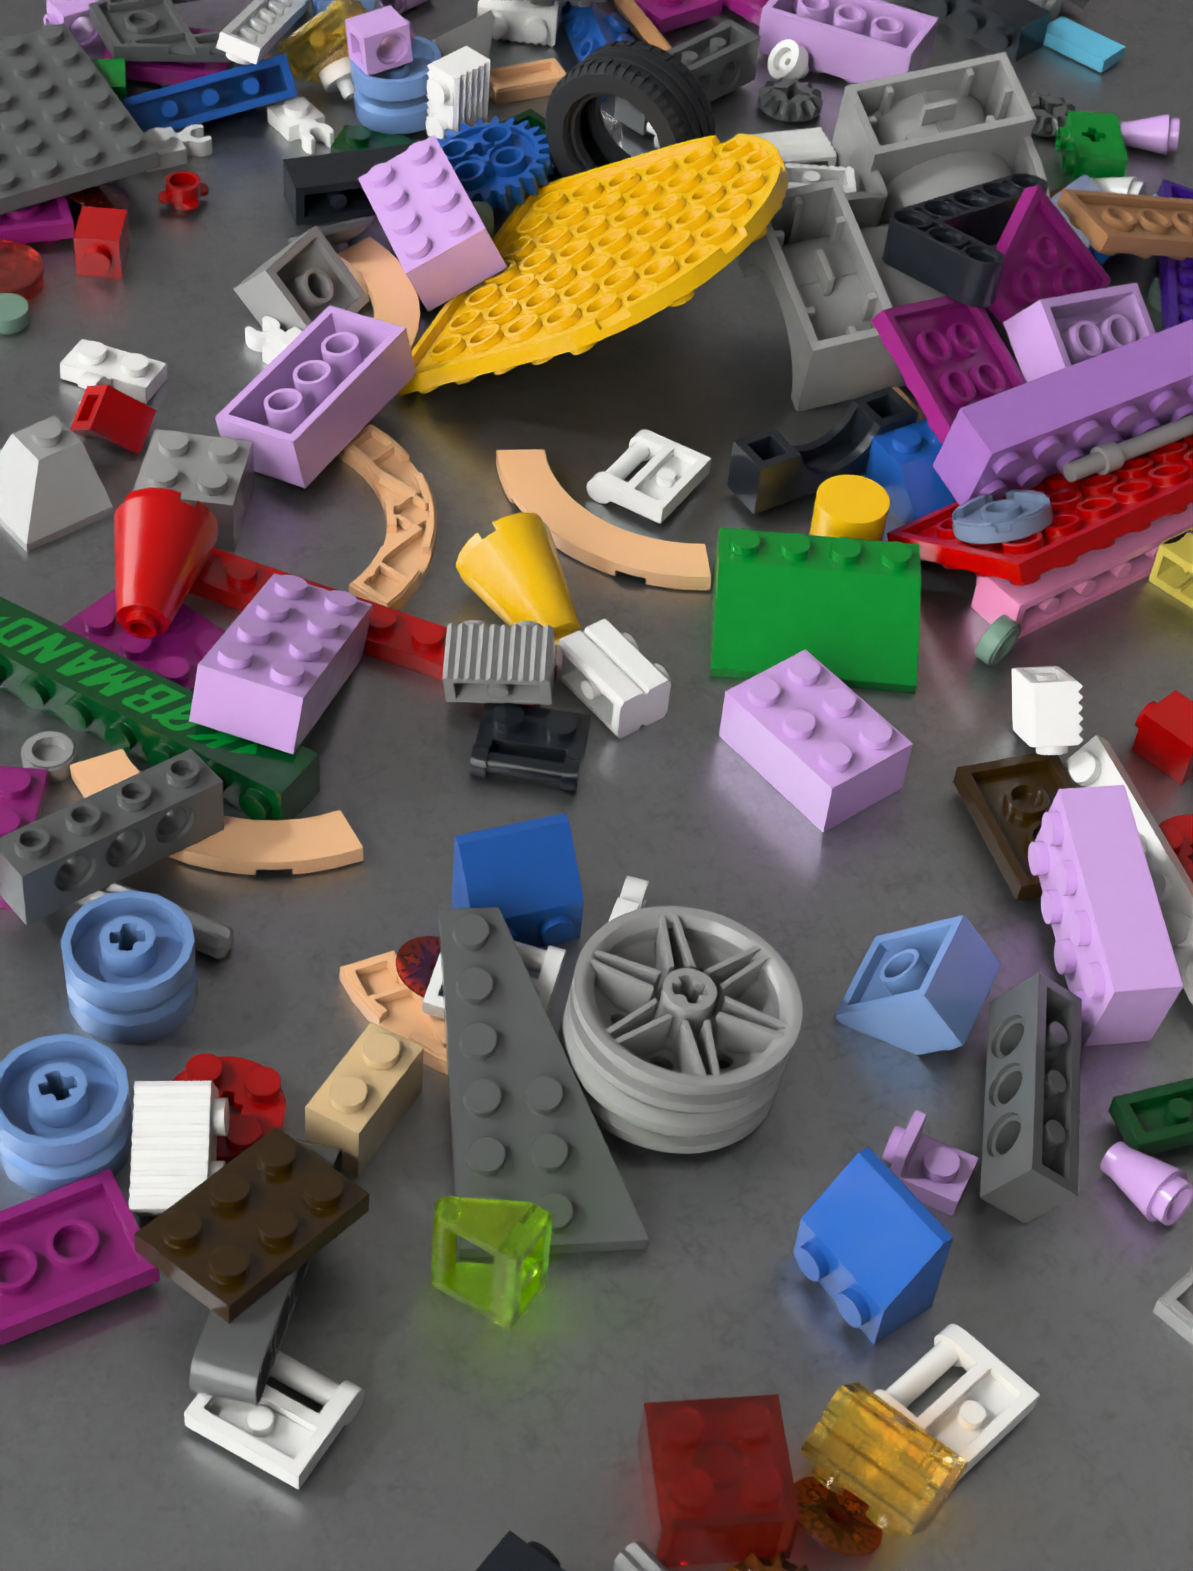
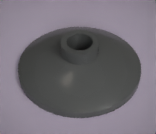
(340, 233)

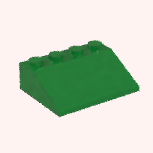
(834, 596)

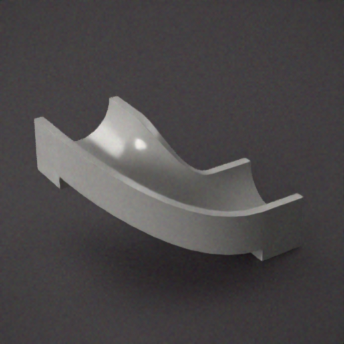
(825, 247)

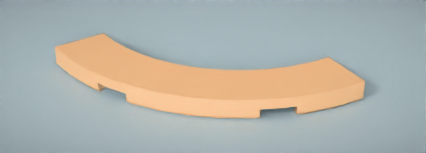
(386, 284)
(409, 517)
(590, 539)
(244, 844)
(392, 1005)

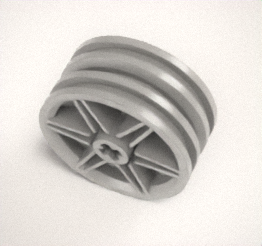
(685, 997)

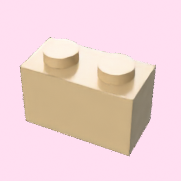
(366, 1096)

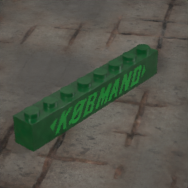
(144, 714)

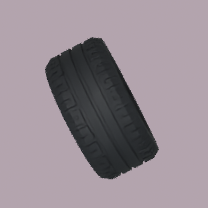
(635, 72)

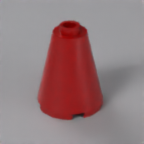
(158, 557)

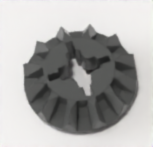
(804, 102)
(1049, 112)

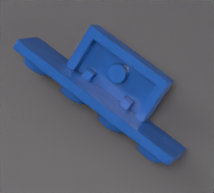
(592, 28)

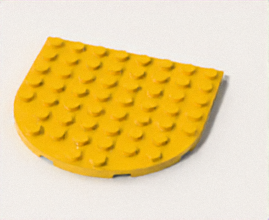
(605, 255)

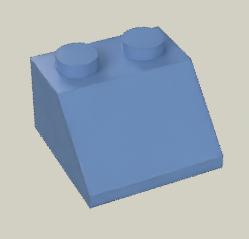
(921, 986)

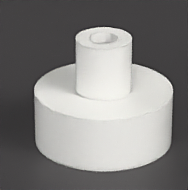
(788, 61)
(338, 78)

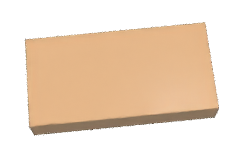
(524, 80)

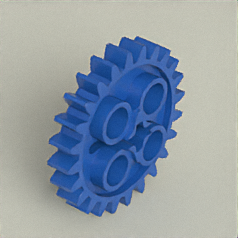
(499, 160)

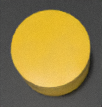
(850, 508)

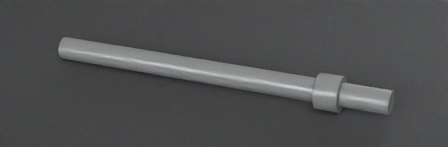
(1112, 455)

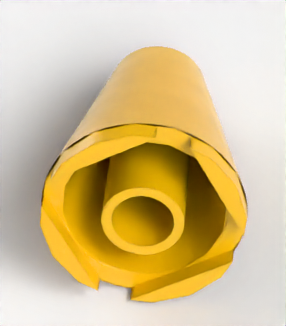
(520, 574)

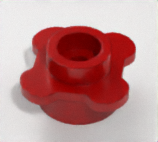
(183, 190)

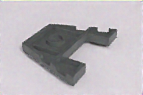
(152, 32)

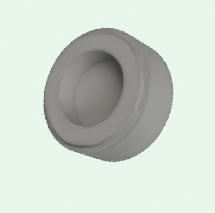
(52, 752)

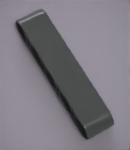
(239, 1355)

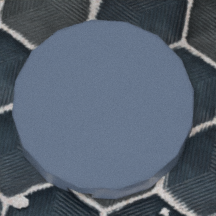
(1002, 520)

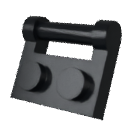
(530, 744)

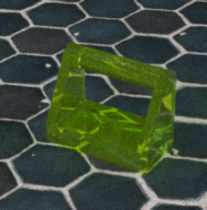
(512, 1232)

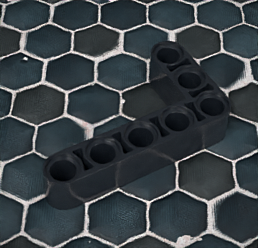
(951, 238)

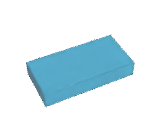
(1083, 44)

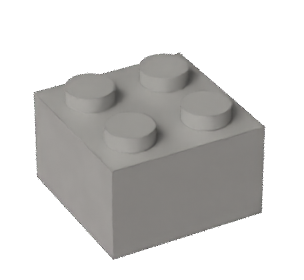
(205, 470)

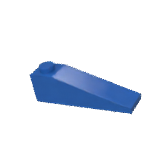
(213, 95)

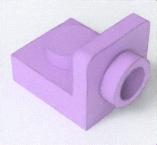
(929, 1167)

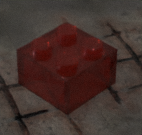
(717, 1480)

